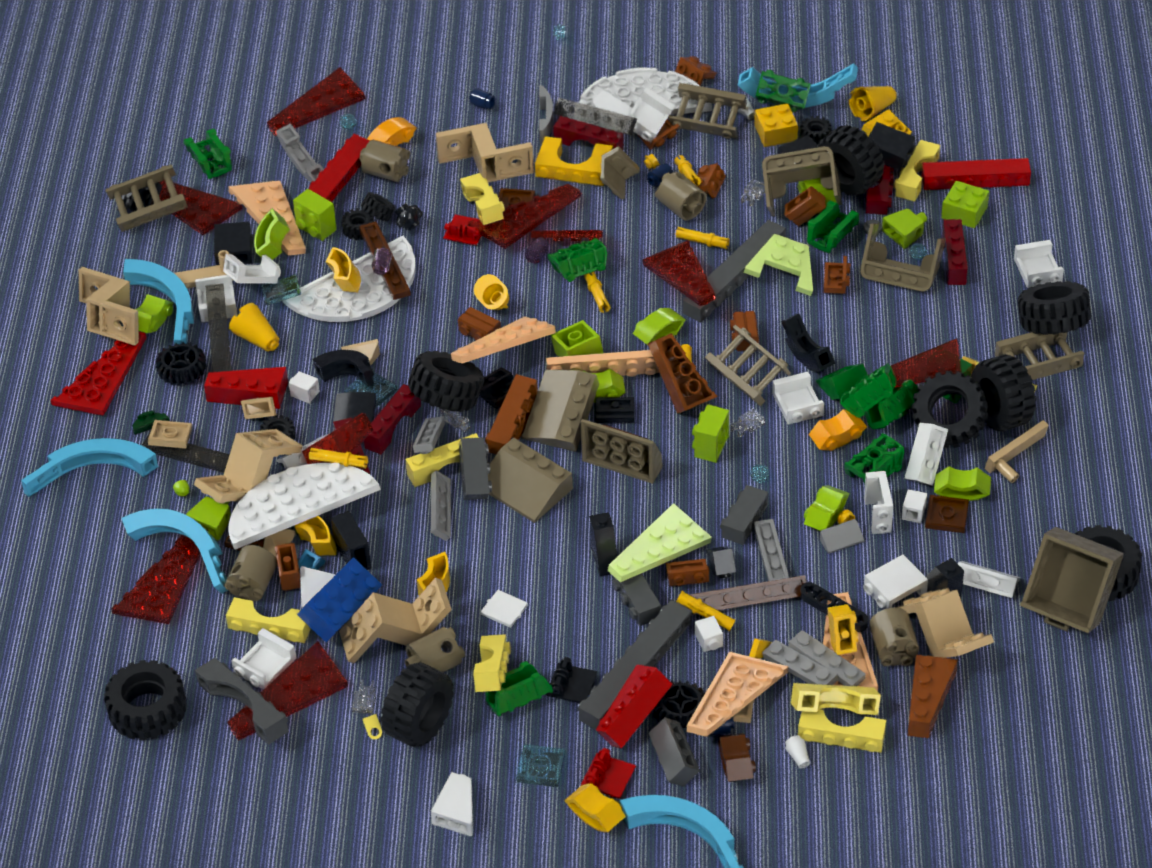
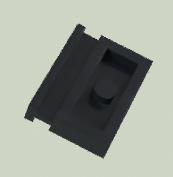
(614, 409)

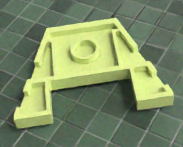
(786, 256)

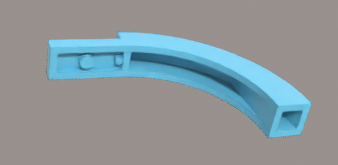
(818, 93)
(160, 278)
(87, 453)
(165, 520)
(684, 814)

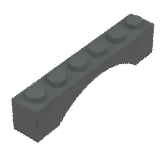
(219, 680)

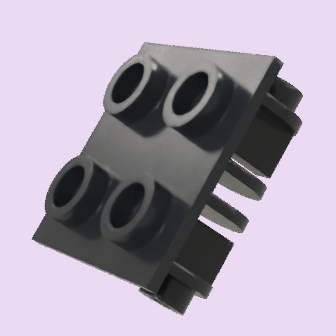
(571, 682)

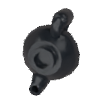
(408, 216)

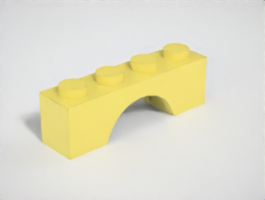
(909, 182)
(487, 203)
(423, 465)
(244, 617)
(493, 666)
(852, 698)
(865, 735)

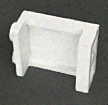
(651, 114)
(1037, 263)
(266, 272)
(229, 295)
(797, 398)
(878, 493)
(894, 582)
(265, 660)

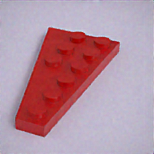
(100, 380)

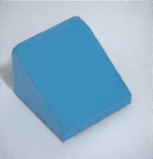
(310, 560)

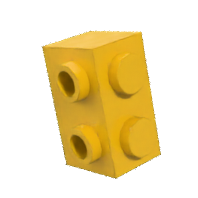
(842, 629)

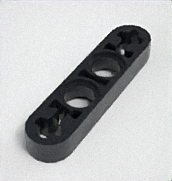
(822, 594)

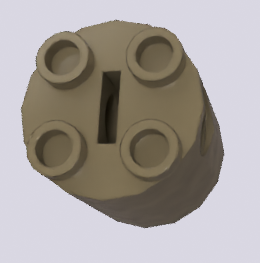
(384, 160)
(681, 195)
(251, 573)
(894, 637)
(429, 651)

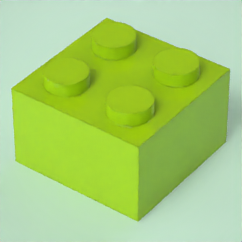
(965, 203)
(314, 214)
(576, 340)
(711, 433)

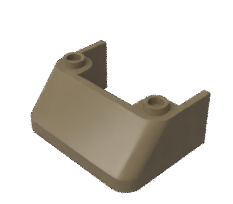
(797, 167)
(897, 273)

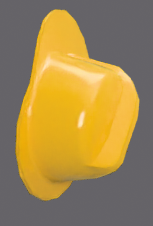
(491, 292)

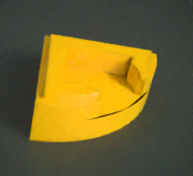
(758, 647)

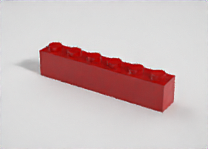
(340, 168)
(976, 173)

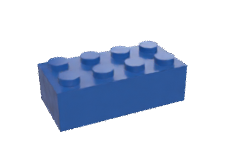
(339, 599)

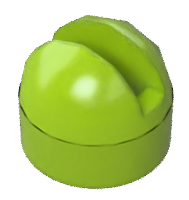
(181, 488)

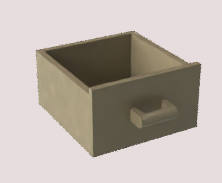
(1071, 580)

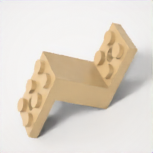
(478, 143)
(108, 306)
(247, 464)
(394, 620)
(945, 623)

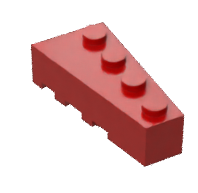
(240, 385)
(633, 704)

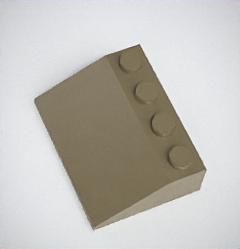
(559, 407)
(620, 451)
(527, 480)

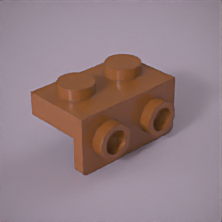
(694, 69)
(666, 131)
(711, 179)
(835, 277)
(687, 572)

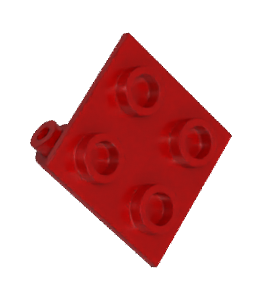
(460, 231)
(609, 774)

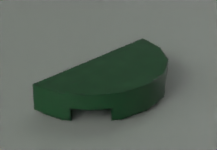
(145, 421)

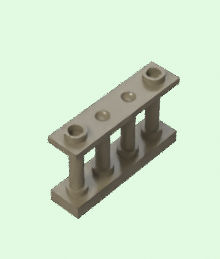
(703, 96)
(150, 213)
(1028, 342)
(731, 371)

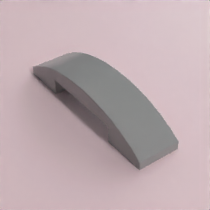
(545, 125)
(297, 153)

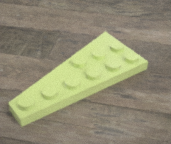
(661, 542)

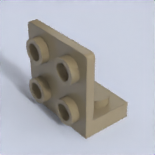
(615, 169)

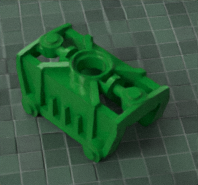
(777, 98)
(218, 152)
(824, 224)
(579, 259)
(869, 391)
(892, 408)
(887, 461)
(518, 690)

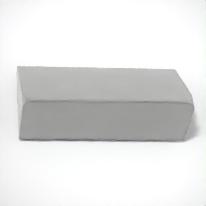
(841, 536)

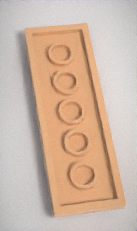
(623, 363)

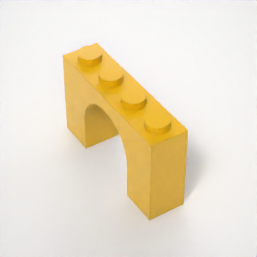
(550, 166)

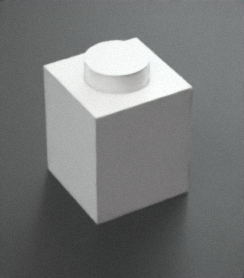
(304, 387)
(914, 506)
(709, 634)

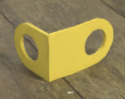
(370, 723)

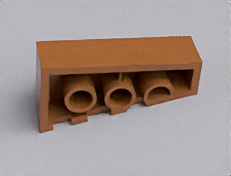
(679, 374)
(513, 413)
(930, 686)

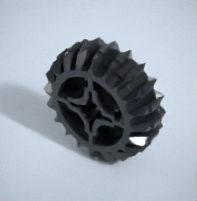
(180, 363)
(669, 705)

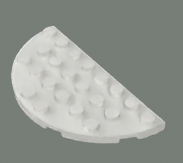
(630, 83)
(327, 301)
(296, 497)

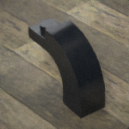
(804, 348)
(344, 362)

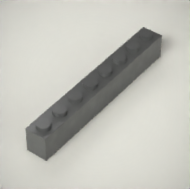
(730, 272)
(646, 651)

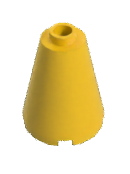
(870, 100)
(254, 328)

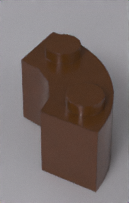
(735, 757)

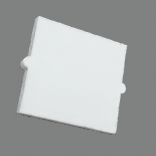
(504, 608)

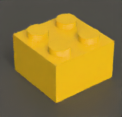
(776, 125)

